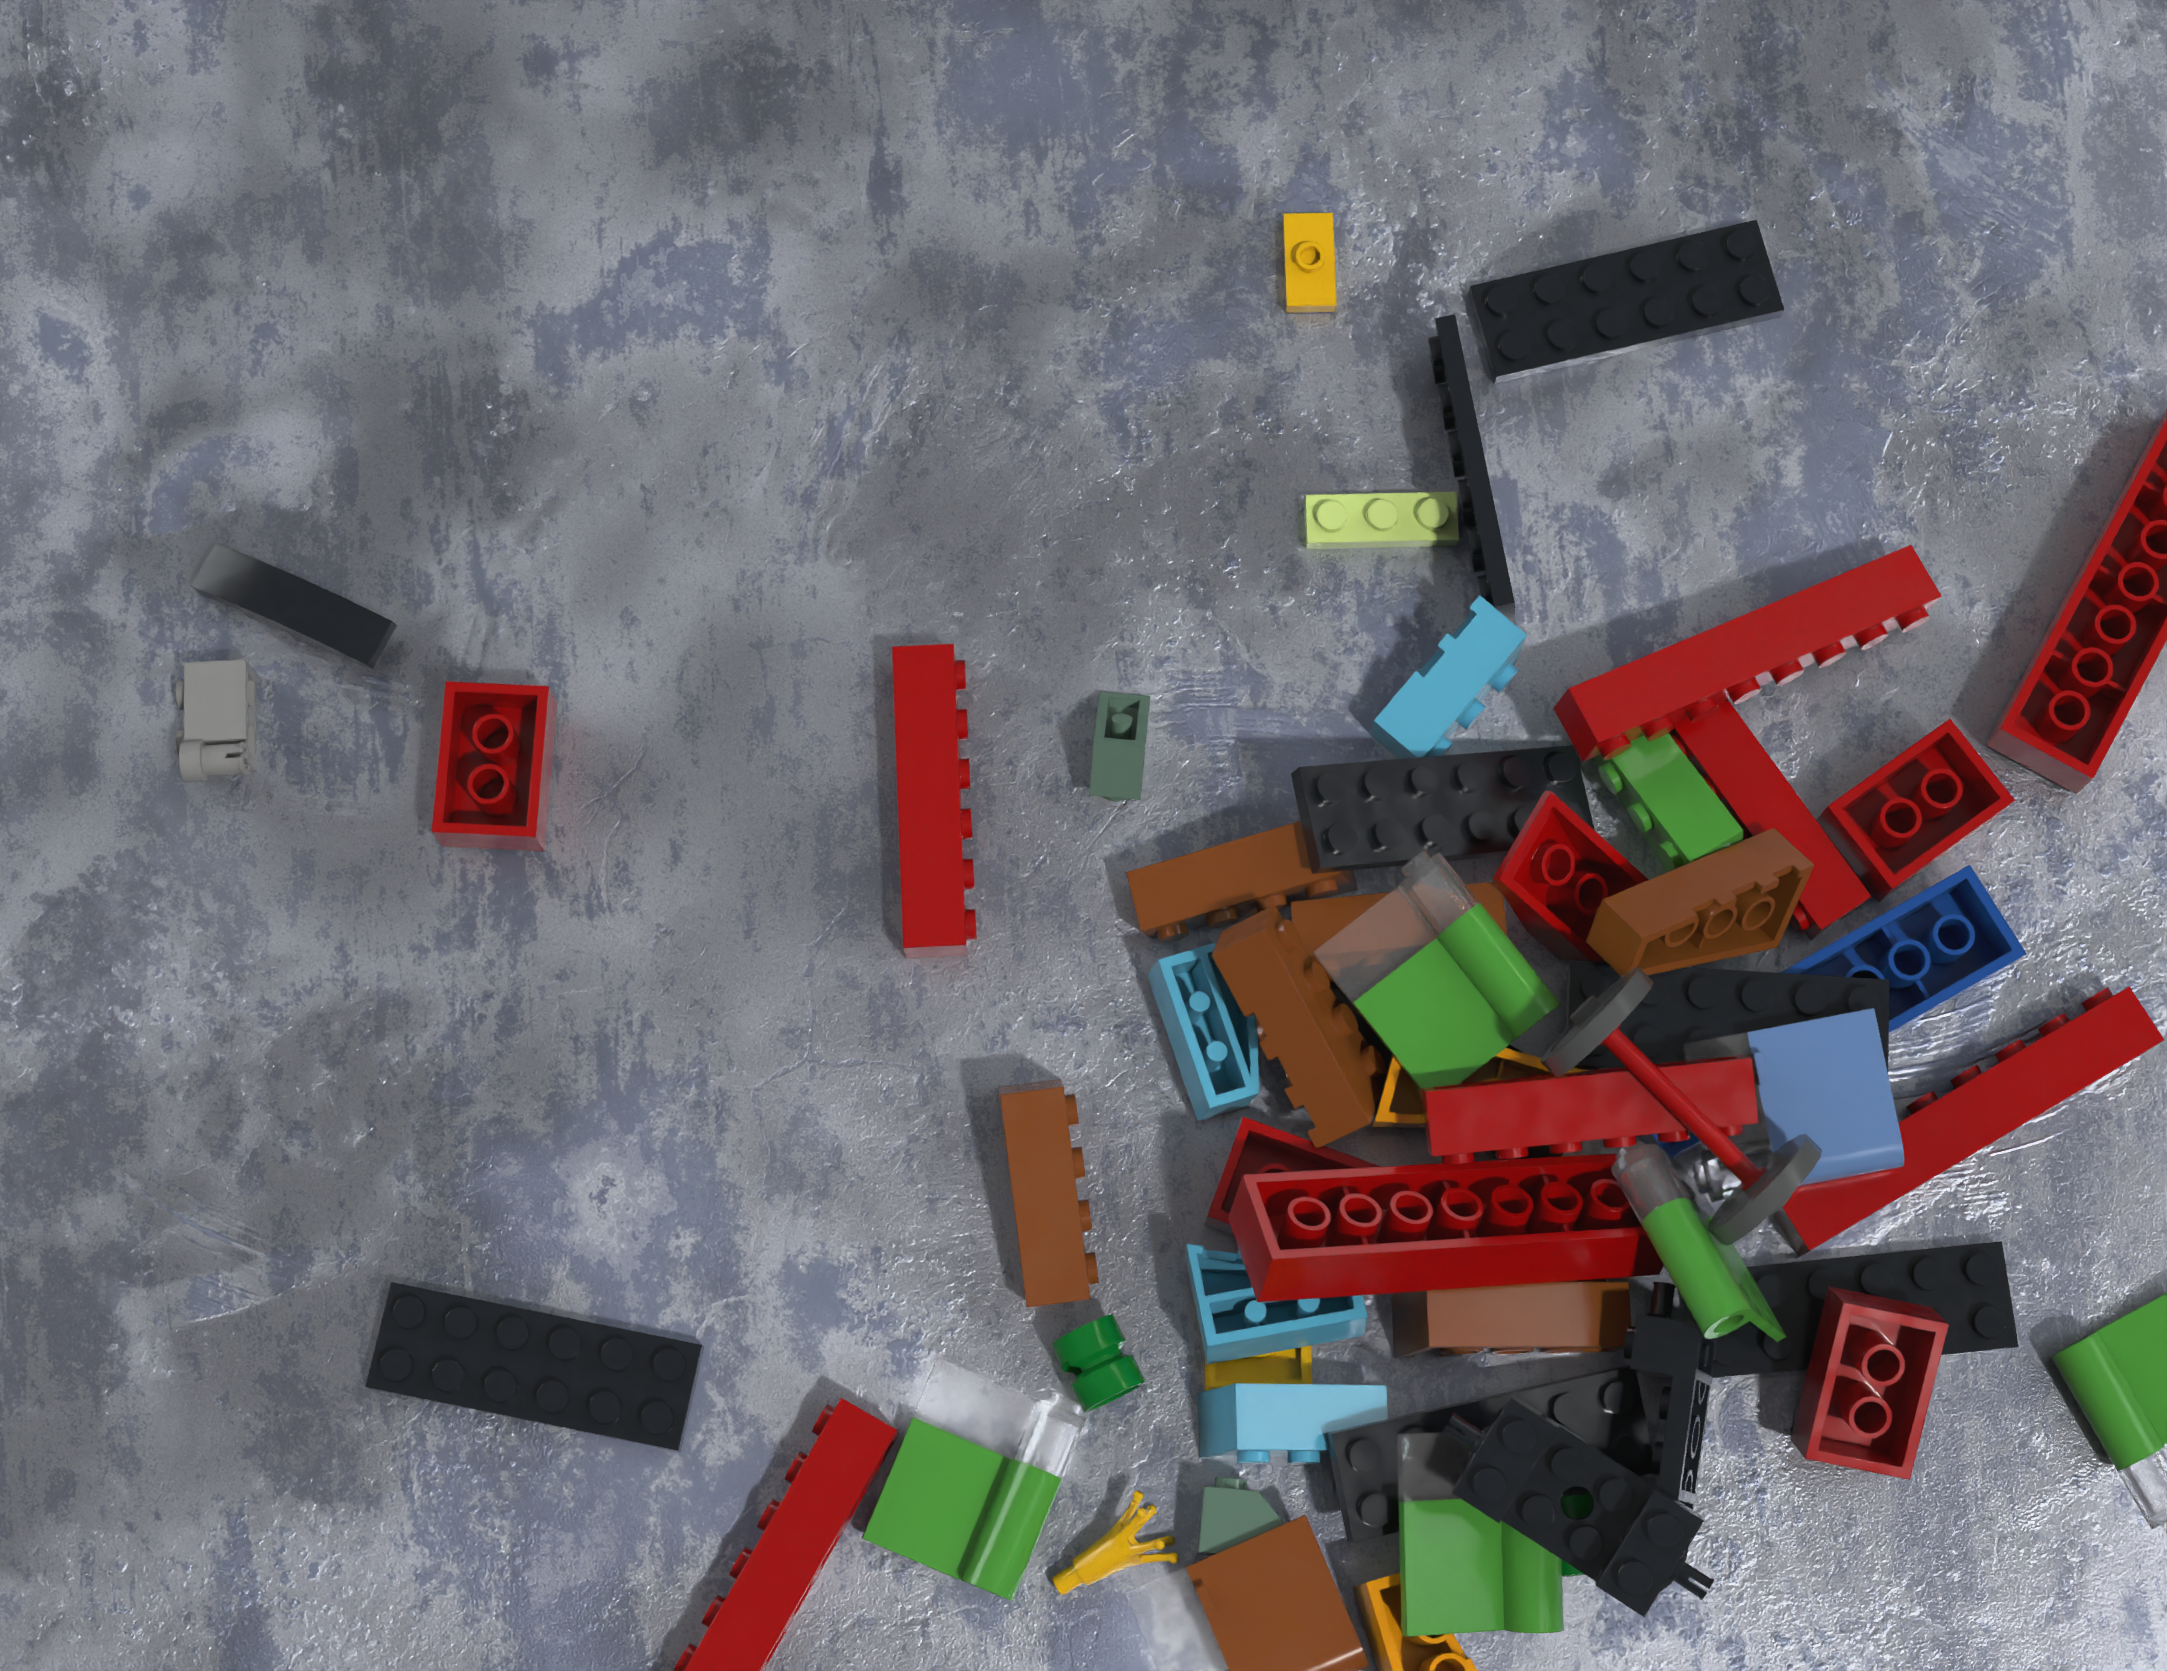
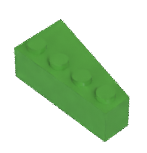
(1669, 802)

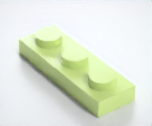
(1381, 520)

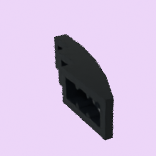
(294, 606)

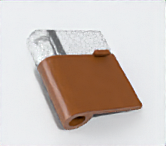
(1251, 1610)

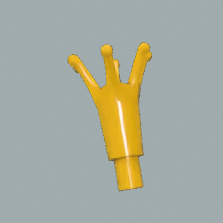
(1115, 1550)

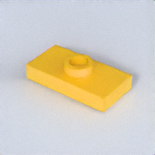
(1309, 262)

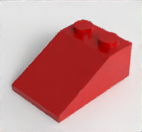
(1560, 877)

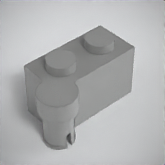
(218, 719)

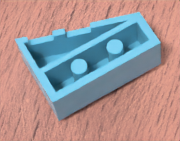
(1451, 685)
(1207, 1032)
(1240, 1327)
(1282, 1419)

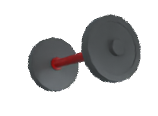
(1761, 1188)

